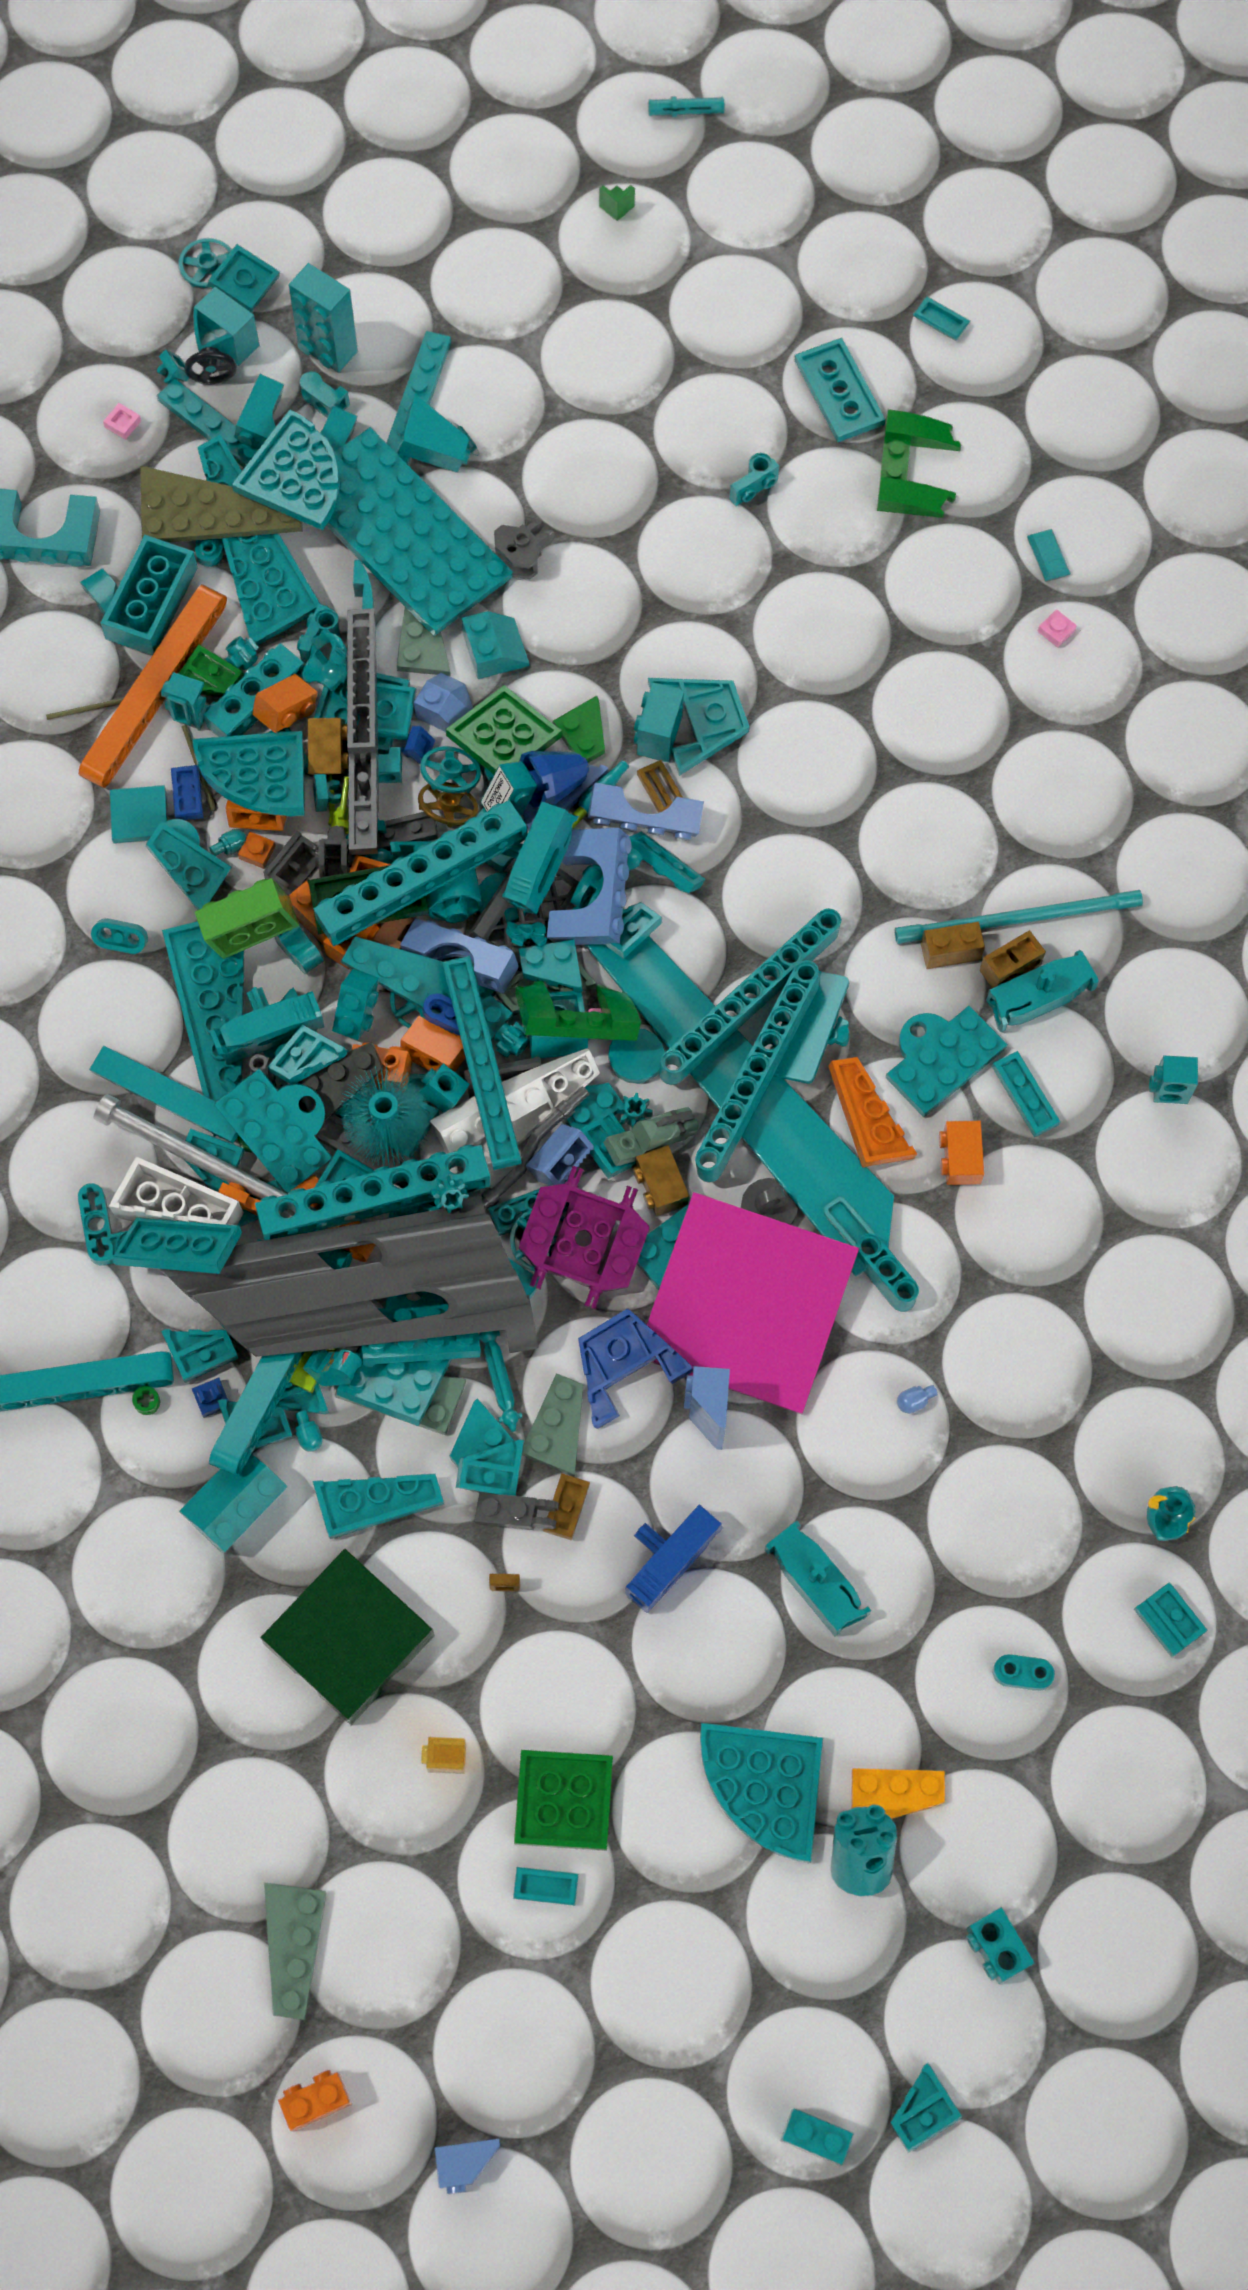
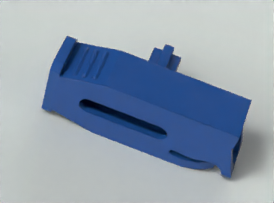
(670, 1556)

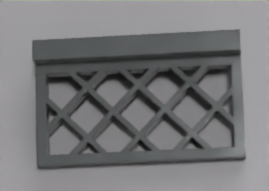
(497, 906)

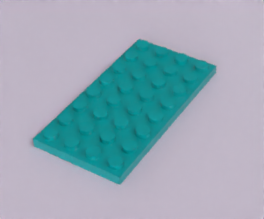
(410, 535)

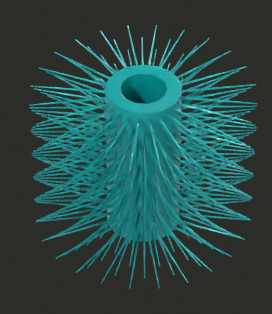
(385, 1117)

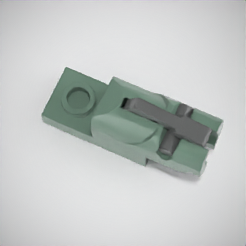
(651, 1135)

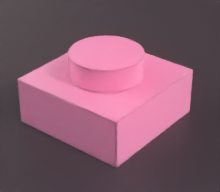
(122, 421)
(1057, 628)

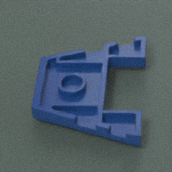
(616, 1352)

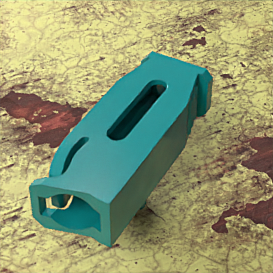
(538, 857)
(1041, 990)
(266, 1025)
(817, 1579)

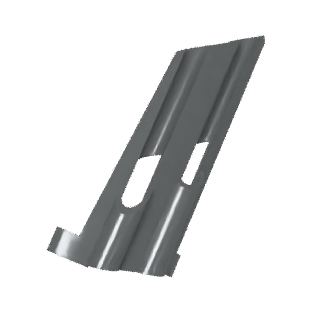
(289, 1300)

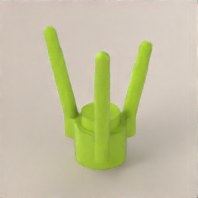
(341, 815)

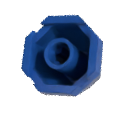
(554, 774)

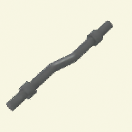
(563, 1111)

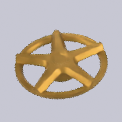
(448, 804)

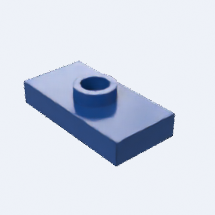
(187, 792)

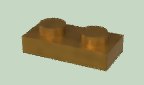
(571, 1497)

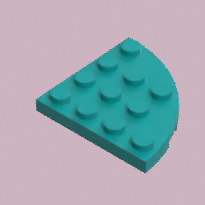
(293, 473)
(256, 770)
(765, 1784)

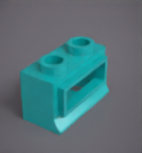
(184, 700)

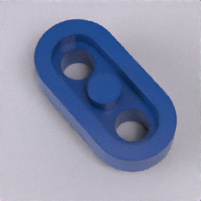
(446, 1018)

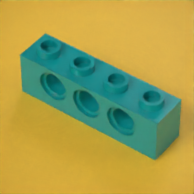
(217, 715)

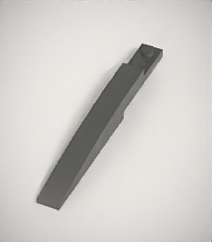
(362, 739)

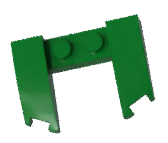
(897, 493)
(616, 1022)

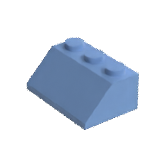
(707, 1399)

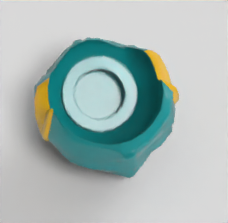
(1170, 1513)

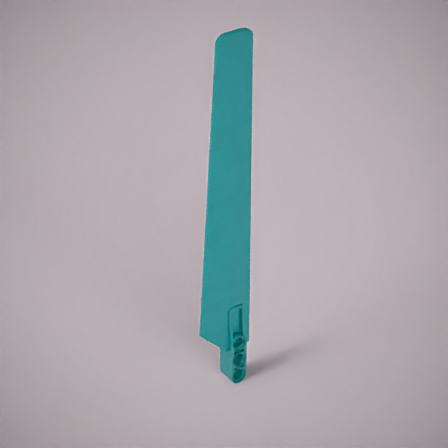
(784, 1132)

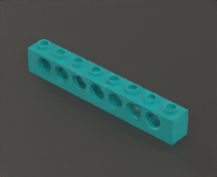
(414, 885)
(362, 1206)

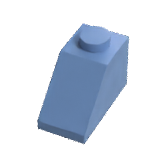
(463, 2163)

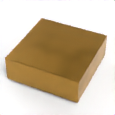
(504, 1582)

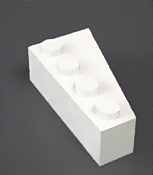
(163, 1195)

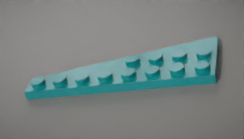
(263, 570)
(209, 997)

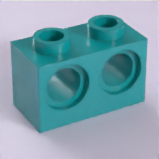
(1174, 1079)
(1006, 1942)

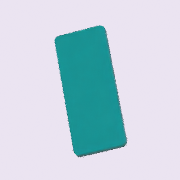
(812, 1036)

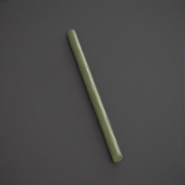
(84, 709)
(203, 781)

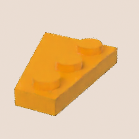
(897, 1790)

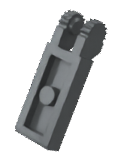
(513, 1511)

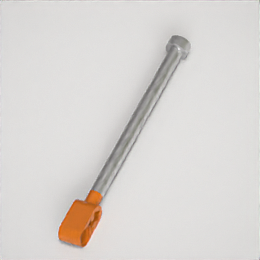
(110, 1111)

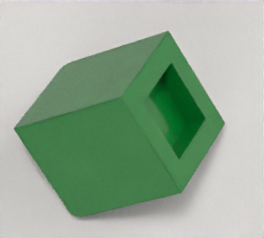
(616, 201)

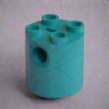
(455, 899)
(863, 1850)

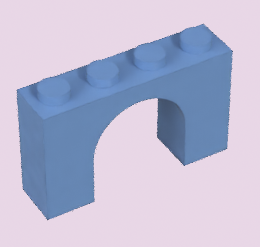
(602, 919)

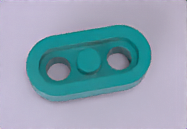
(212, 557)
(121, 936)
(1024, 1672)

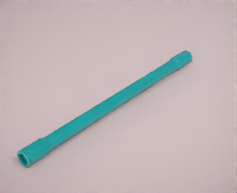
(1117, 901)

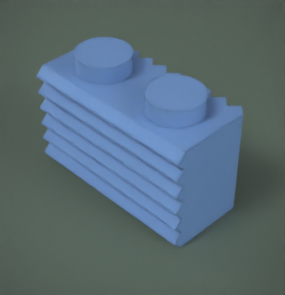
(558, 1155)

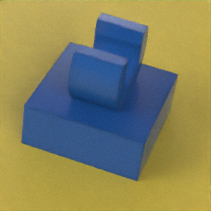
(418, 743)
(208, 1396)

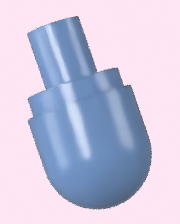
(915, 1398)

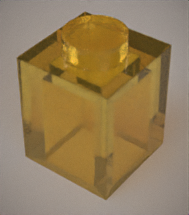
(444, 1755)

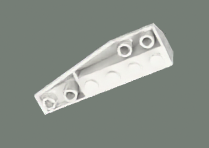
(529, 1098)

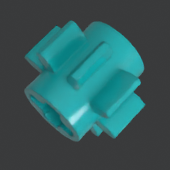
(242, 652)
(511, 1040)
(634, 1103)
(456, 1191)

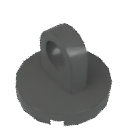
(770, 1200)

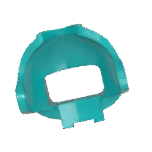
(325, 671)

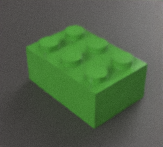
(246, 918)

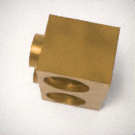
(1012, 959)

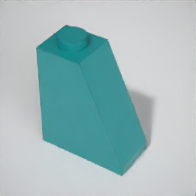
(433, 438)

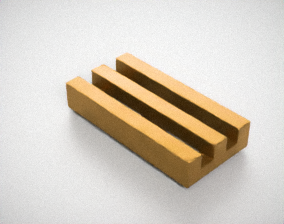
(641, 773)

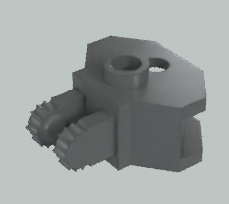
(521, 547)
(334, 854)

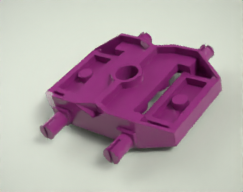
(588, 1214)

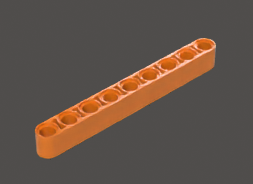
(145, 694)

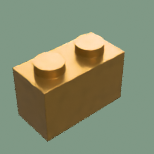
(327, 746)
(952, 945)
(661, 1181)

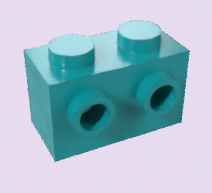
(355, 1004)

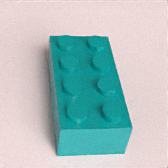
(323, 318)
(149, 595)

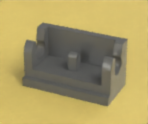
(293, 863)

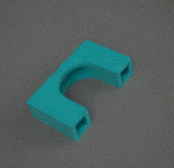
(257, 420)
(69, 545)

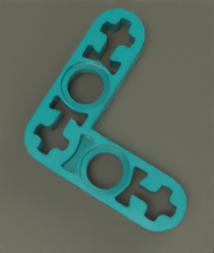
(110, 1242)

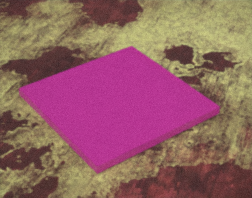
(751, 1299)

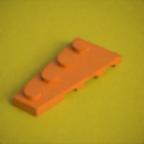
(870, 1124)

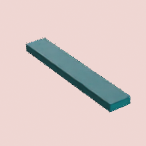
(162, 1092)

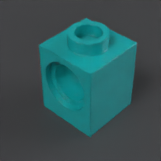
(453, 1083)

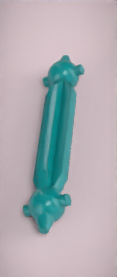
(500, 1379)

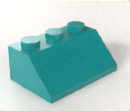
(232, 1502)

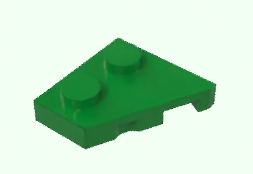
(211, 670)
(583, 729)

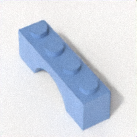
(610, 805)
(492, 964)

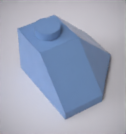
(442, 701)

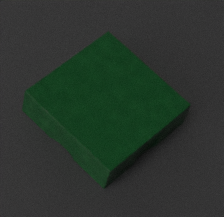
(347, 1636)

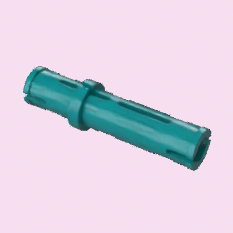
(686, 106)

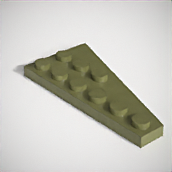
(196, 509)

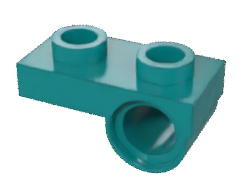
(755, 481)
(315, 622)

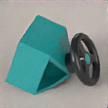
(222, 334)

